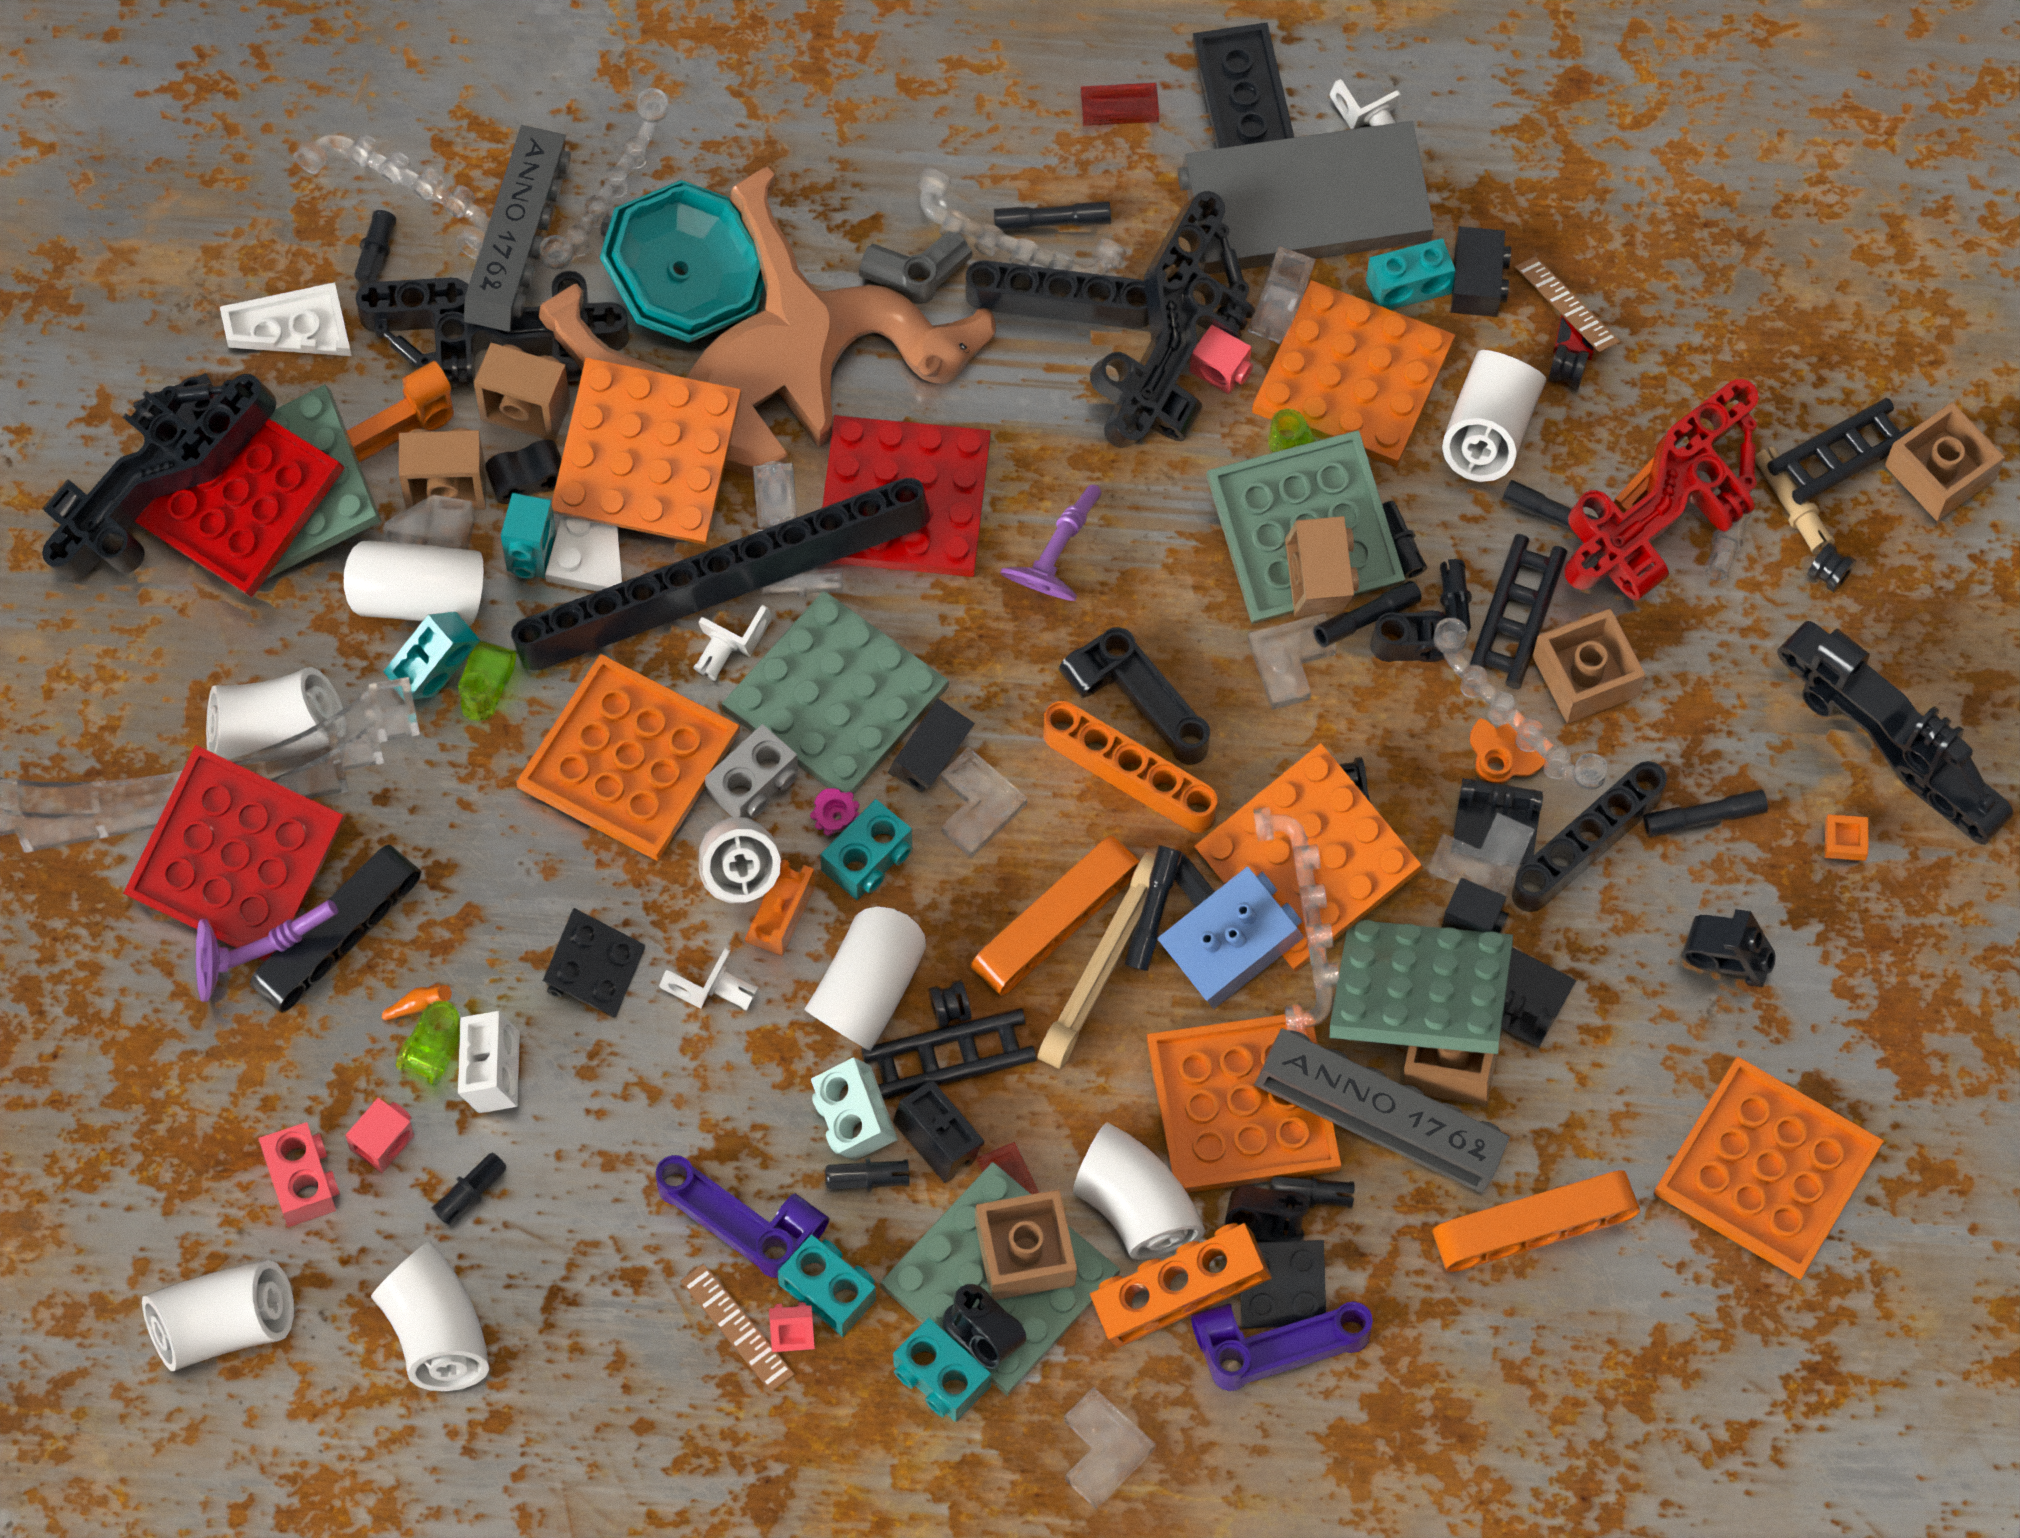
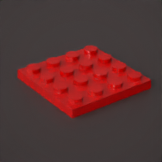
(948, 464)
(250, 511)
(233, 851)

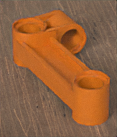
(424, 405)

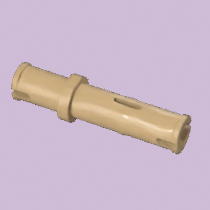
(1803, 516)

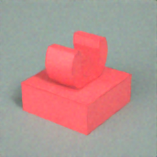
(791, 1328)

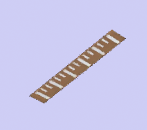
(1567, 304)
(737, 1327)

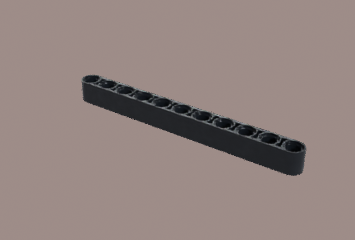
(720, 574)

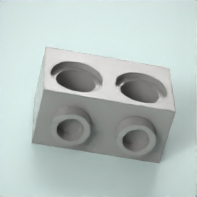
(744, 769)

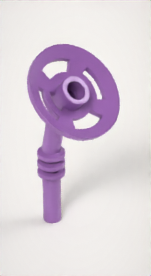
(1042, 574)
(215, 959)

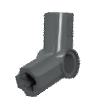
(933, 264)

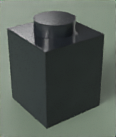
(1475, 909)

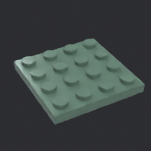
(1316, 480)
(349, 503)
(836, 694)
(1422, 986)
(952, 1257)

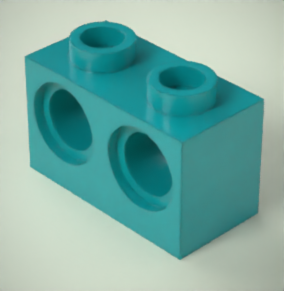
(1410, 275)
(528, 536)
(433, 653)
(858, 845)
(821, 1289)
(950, 1363)

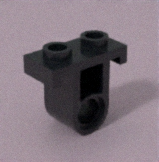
(1730, 946)

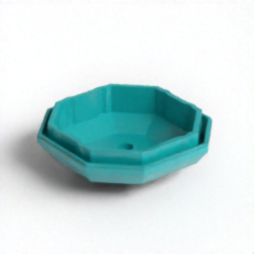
(688, 231)

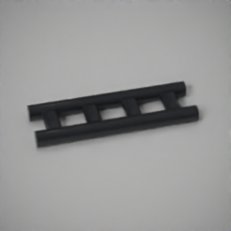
(1836, 469)
(1540, 602)
(964, 1034)

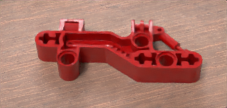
(1624, 539)

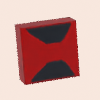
(1572, 338)

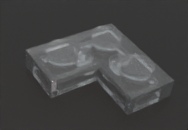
(1279, 658)
(988, 799)
(1493, 864)
(1115, 1444)

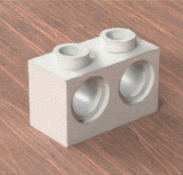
(488, 1062)

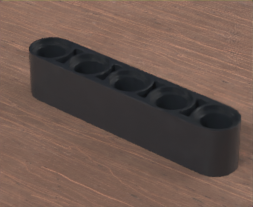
(1044, 282)
(1582, 852)
(360, 905)

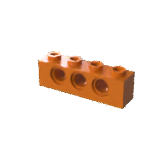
(1243, 1271)

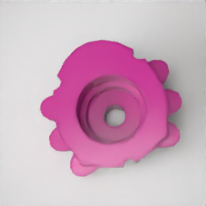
(831, 804)

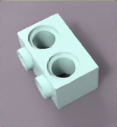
(861, 1104)

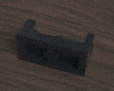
(931, 746)
(937, 1130)

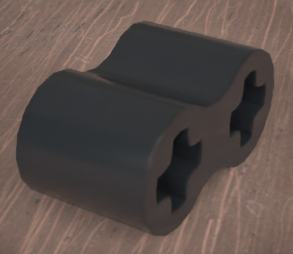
(525, 470)

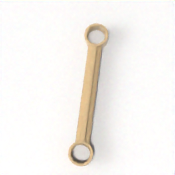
(1064, 1033)

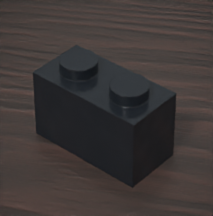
(1478, 273)

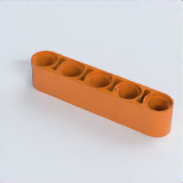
(1137, 783)
(1056, 915)
(1536, 1221)

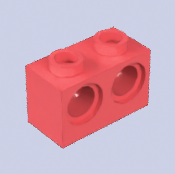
(292, 1176)

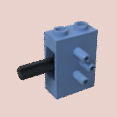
(1229, 932)

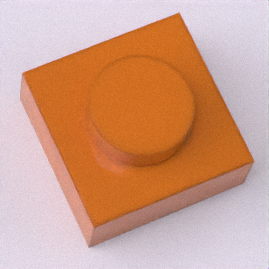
(1846, 837)

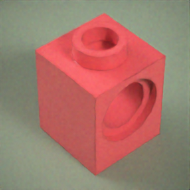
(1221, 359)
(380, 1134)

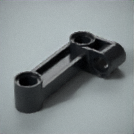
(1094, 667)

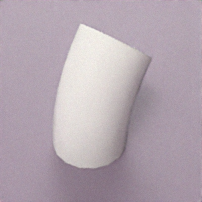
(1491, 416)
(413, 580)
(267, 712)
(738, 860)
(869, 974)
(1137, 1195)
(219, 1313)
(434, 1322)

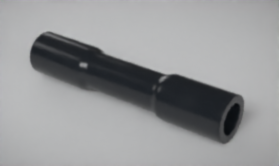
(1077, 214)
(1537, 503)
(1349, 622)
(1680, 818)
(1146, 932)

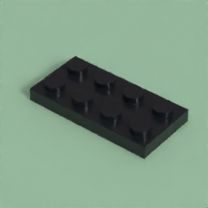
(1242, 85)

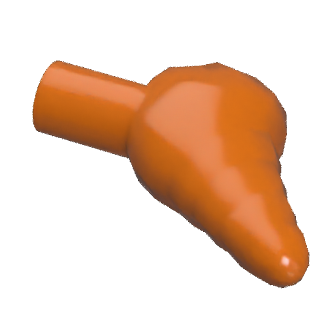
(417, 1001)

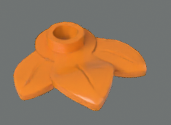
(1500, 747)

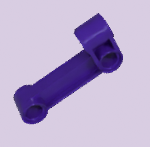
(735, 1221)
(1278, 1348)

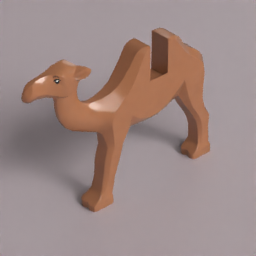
(793, 341)

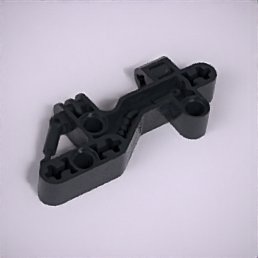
(447, 318)
(1149, 385)
(97, 522)
(1919, 748)

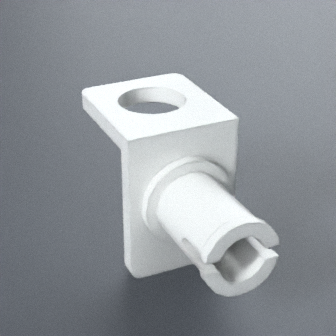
(1374, 114)
(725, 642)
(719, 983)

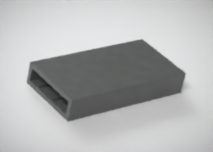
(1314, 194)

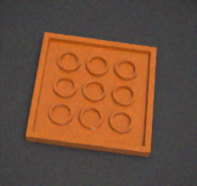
(1355, 370)
(646, 451)
(628, 757)
(1356, 846)
(1221, 1124)
(1768, 1167)

